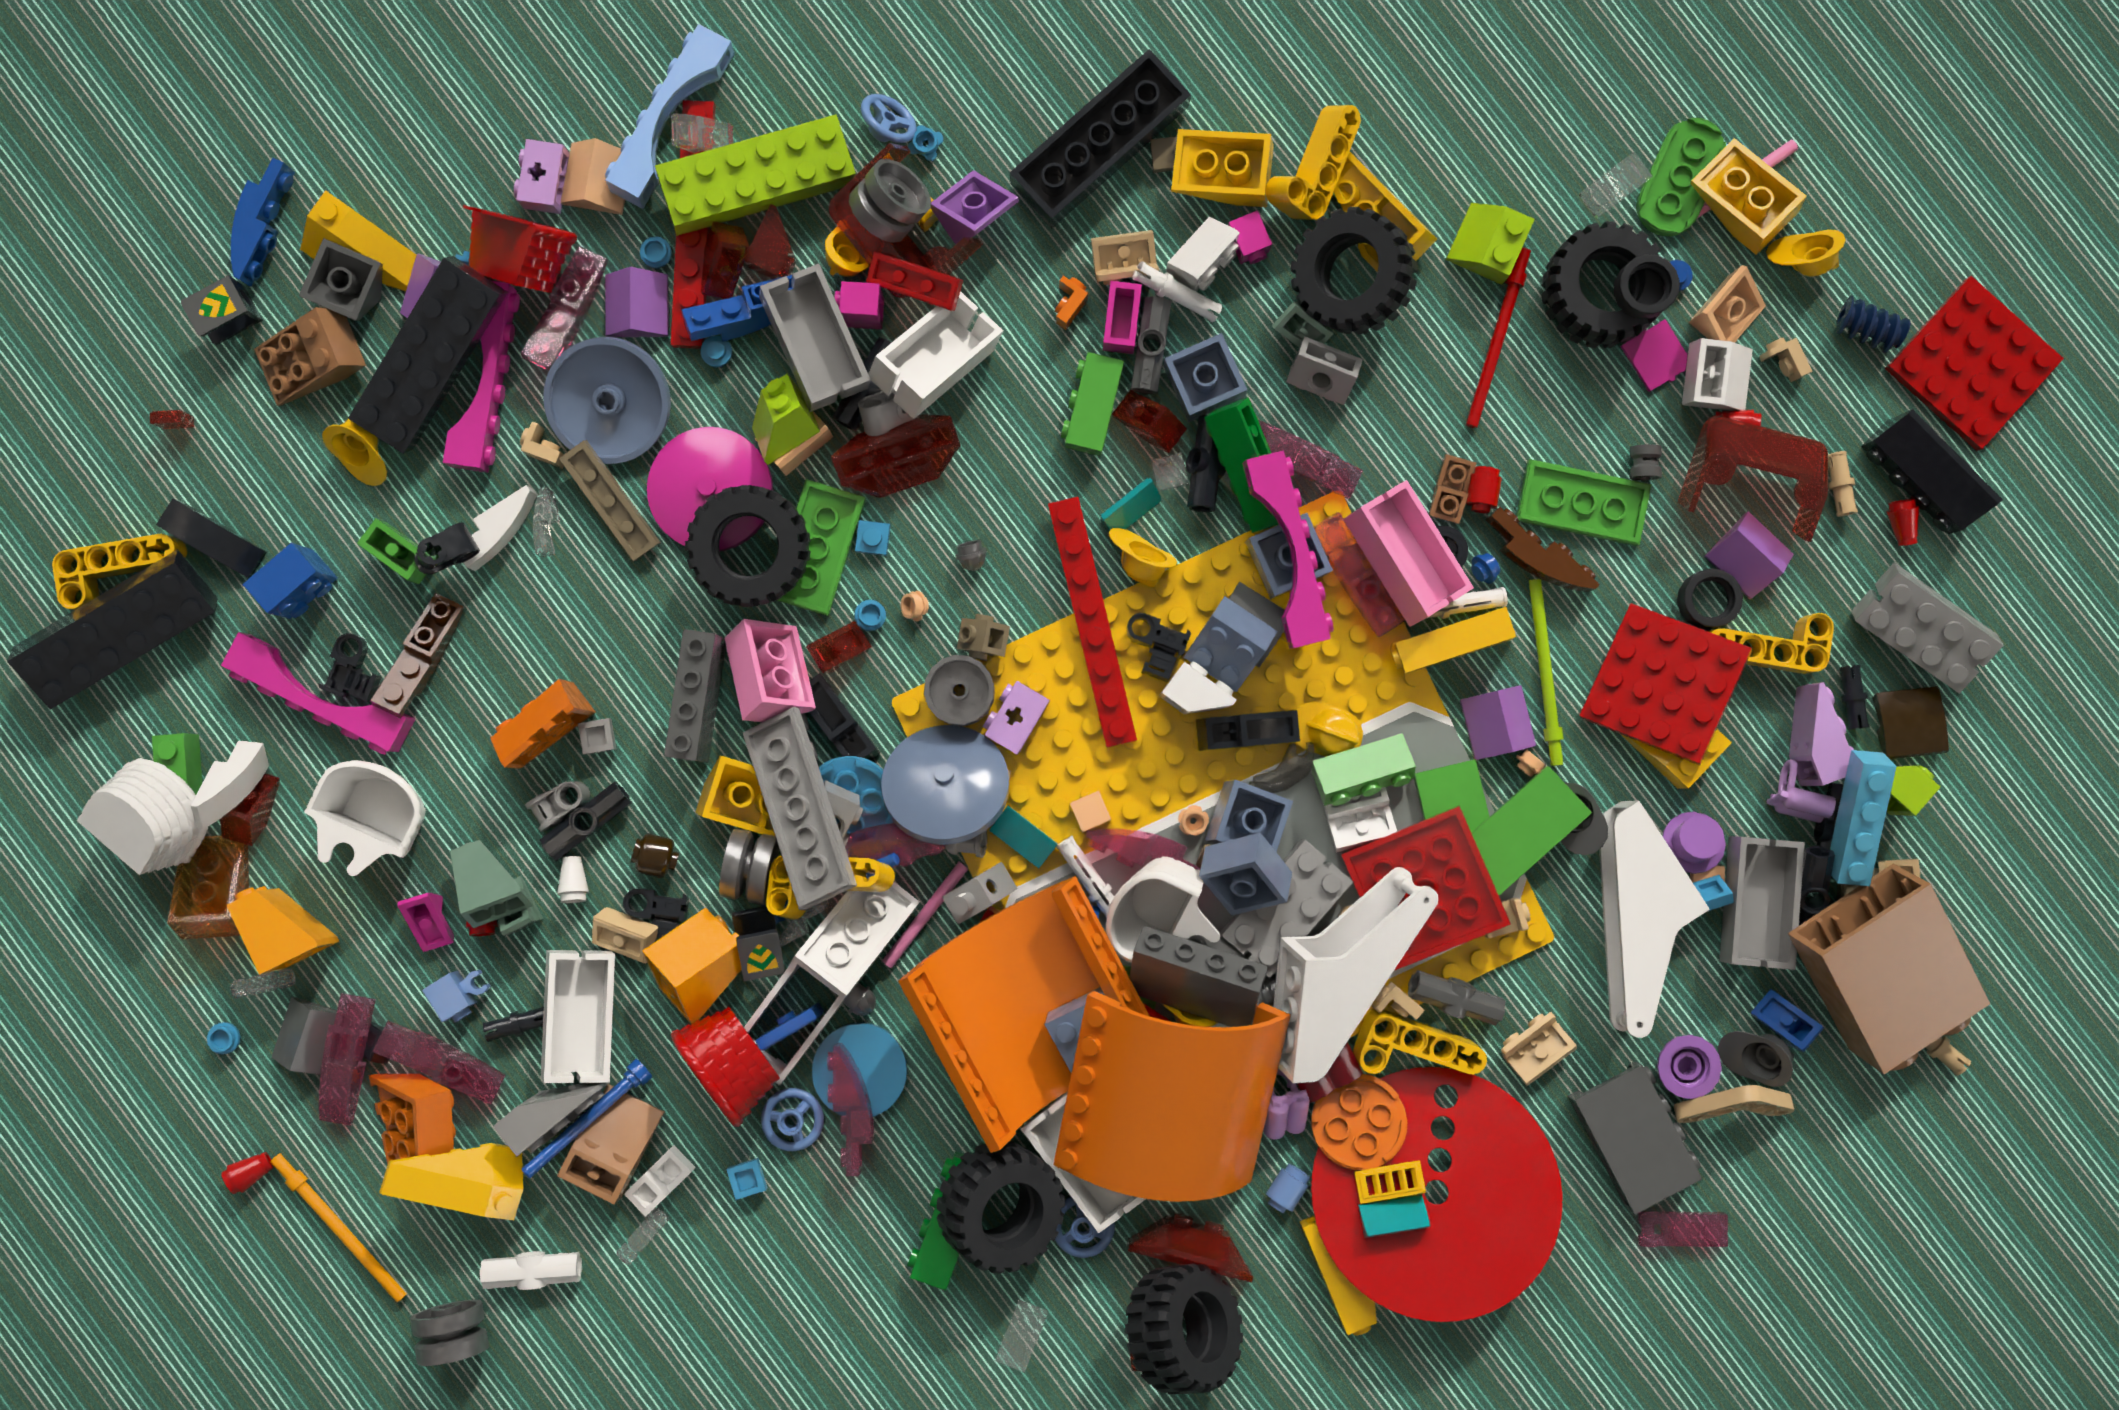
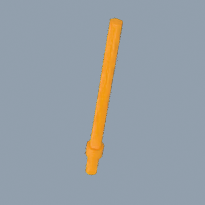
(297, 1182)

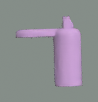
(1797, 801)
(1287, 1111)

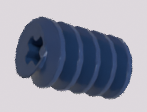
(1872, 324)

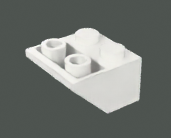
(1203, 253)
(1717, 375)
(1193, 692)

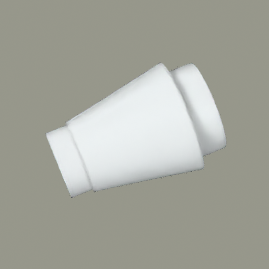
(572, 881)

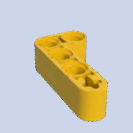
(1311, 189)
(119, 562)
(1793, 650)
(780, 887)
(1421, 1046)

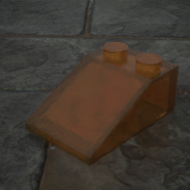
(206, 887)

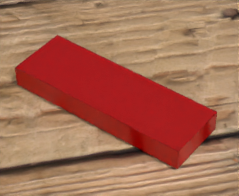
(914, 281)

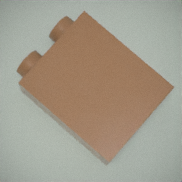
(1890, 969)

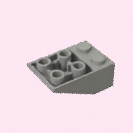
(545, 1115)

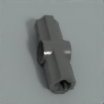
(1153, 326)
(1456, 997)

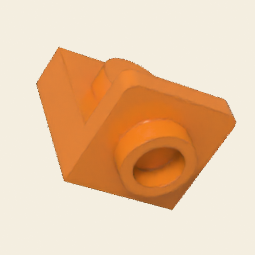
(1070, 307)

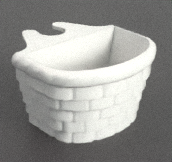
(367, 810)
(145, 817)
(1161, 898)

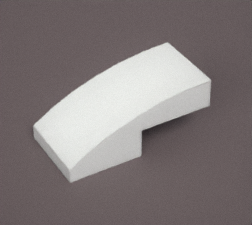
(659, 1180)

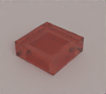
(171, 419)

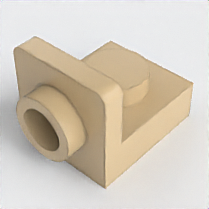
(1792, 358)
(546, 451)
(1518, 916)
(1402, 1002)

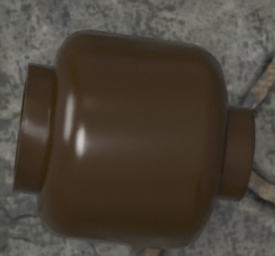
(654, 855)

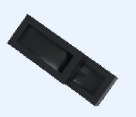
(211, 537)
(839, 722)
(1247, 730)

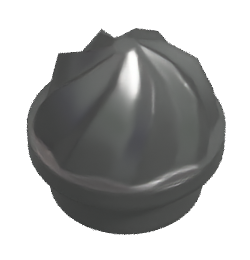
(971, 555)
(861, 1000)

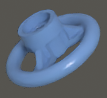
(886, 122)
(769, 1114)
(1083, 1237)

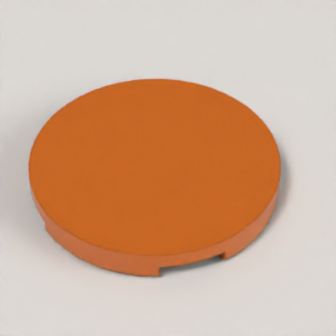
(1360, 1124)

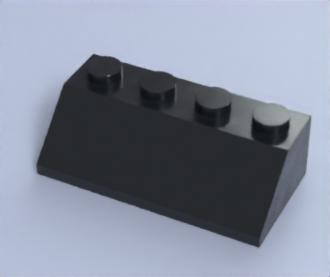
(1930, 472)

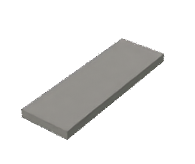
(799, 809)

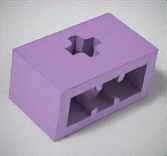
(547, 191)
(1031, 706)

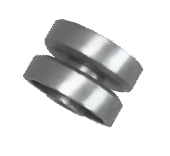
(889, 200)
(959, 709)
(747, 866)
(449, 1332)

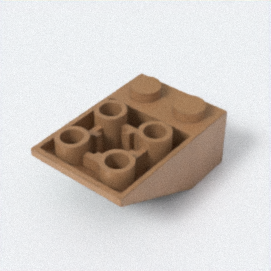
(309, 355)
(611, 1148)

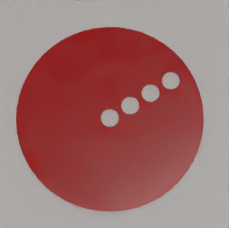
(1487, 1233)

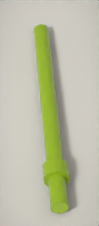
(1553, 732)

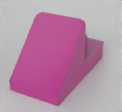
(426, 920)

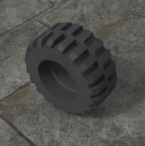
(1322, 249)
(1569, 304)
(706, 534)
(1028, 1227)
(1158, 1335)

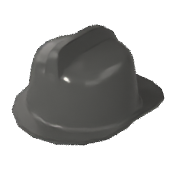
(1590, 833)
(1757, 1057)

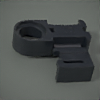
(1165, 642)
(345, 675)
(665, 909)

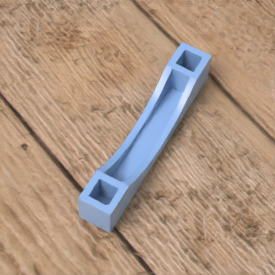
(699, 64)

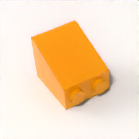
(277, 929)
(695, 963)

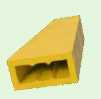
(1454, 640)
(1353, 1307)

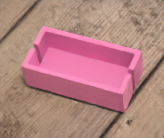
(1408, 553)

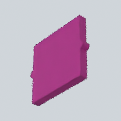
(1656, 355)

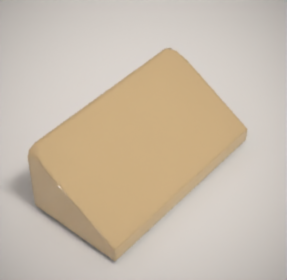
(623, 933)

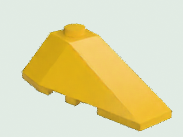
(1362, 189)
(347, 228)
(734, 797)
(471, 1181)

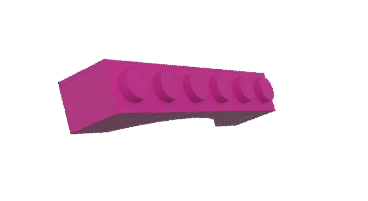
(471, 438)
(1271, 485)
(263, 664)

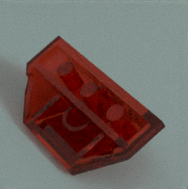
(899, 458)
(1186, 1242)

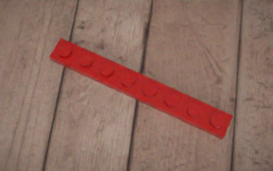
(689, 255)
(1092, 622)

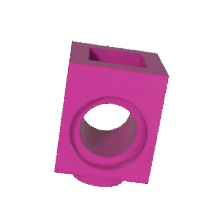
(1253, 238)

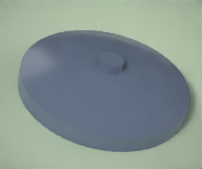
(609, 396)
(945, 784)

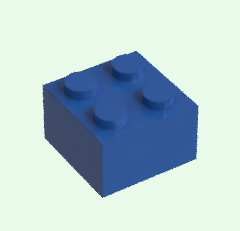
(290, 581)

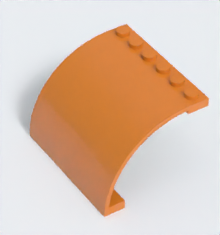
(990, 999)
(1168, 1103)

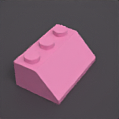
(768, 669)

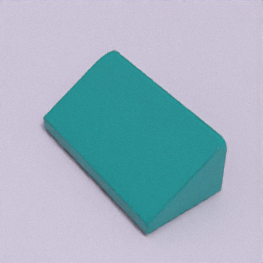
(1131, 506)
(1023, 836)
(1393, 1216)

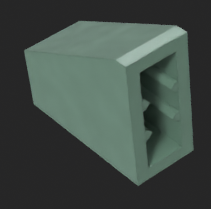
(484, 885)

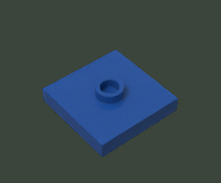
(788, 1025)

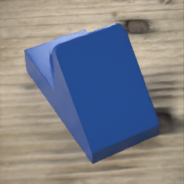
(1787, 1021)

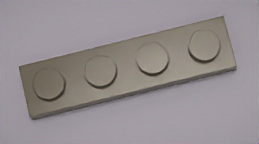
(609, 500)

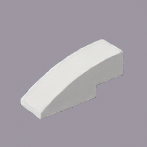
(500, 524)
(229, 783)

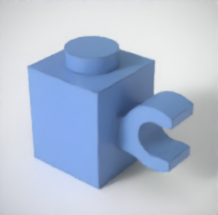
(453, 995)

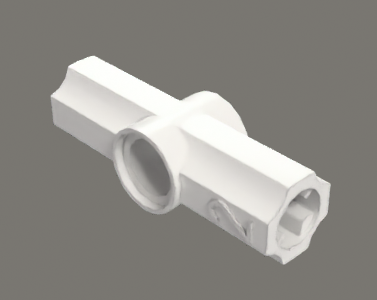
(531, 1270)

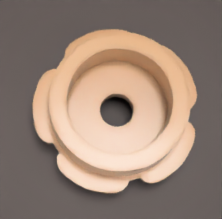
(914, 605)
(1529, 763)
(1193, 828)

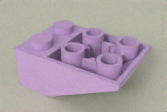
(1818, 737)

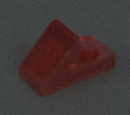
(838, 647)

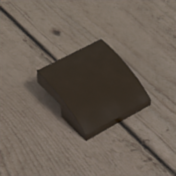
(1911, 722)

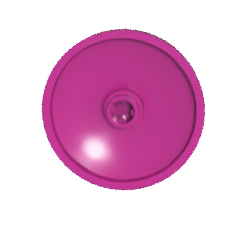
(694, 469)

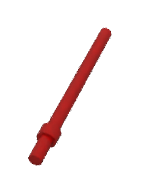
(1515, 282)

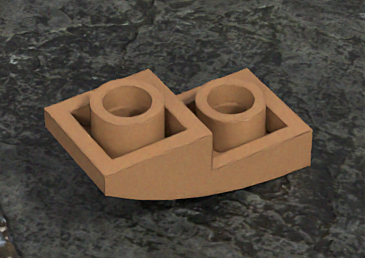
(1451, 488)

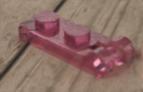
(1684, 1229)

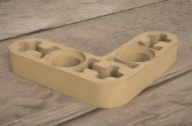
(1747, 1098)

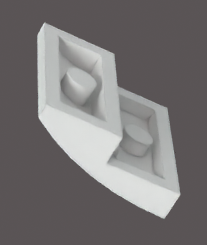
(1360, 820)

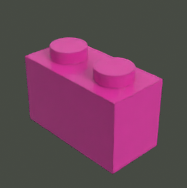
(861, 304)
(1122, 317)

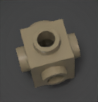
(983, 637)

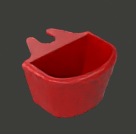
(517, 249)
(726, 1063)

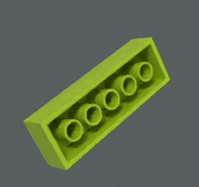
(755, 173)

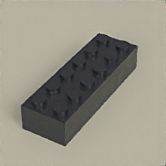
(1100, 138)
(428, 354)
(113, 629)

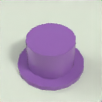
(1695, 841)
(1689, 1066)

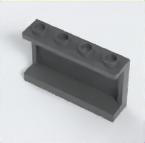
(695, 696)
(1196, 978)
(1636, 1138)

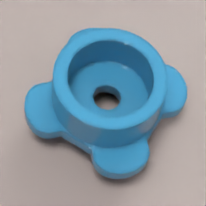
(926, 134)

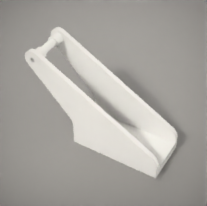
(1644, 907)
(842, 953)
(1338, 973)

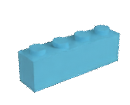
(1861, 816)

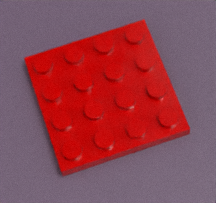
(1974, 363)
(1665, 683)
(1447, 859)

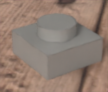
(597, 736)

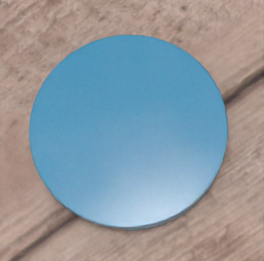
(861, 778)
(876, 1056)

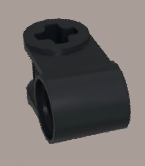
(450, 546)

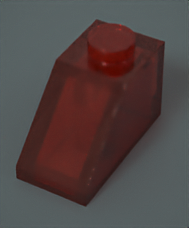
(771, 249)
(723, 260)
(1150, 421)
(252, 814)

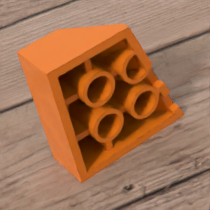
(540, 724)
(414, 1114)

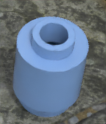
(1287, 1188)

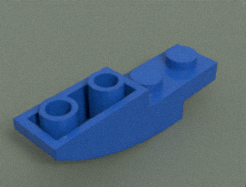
(251, 233)
(730, 316)

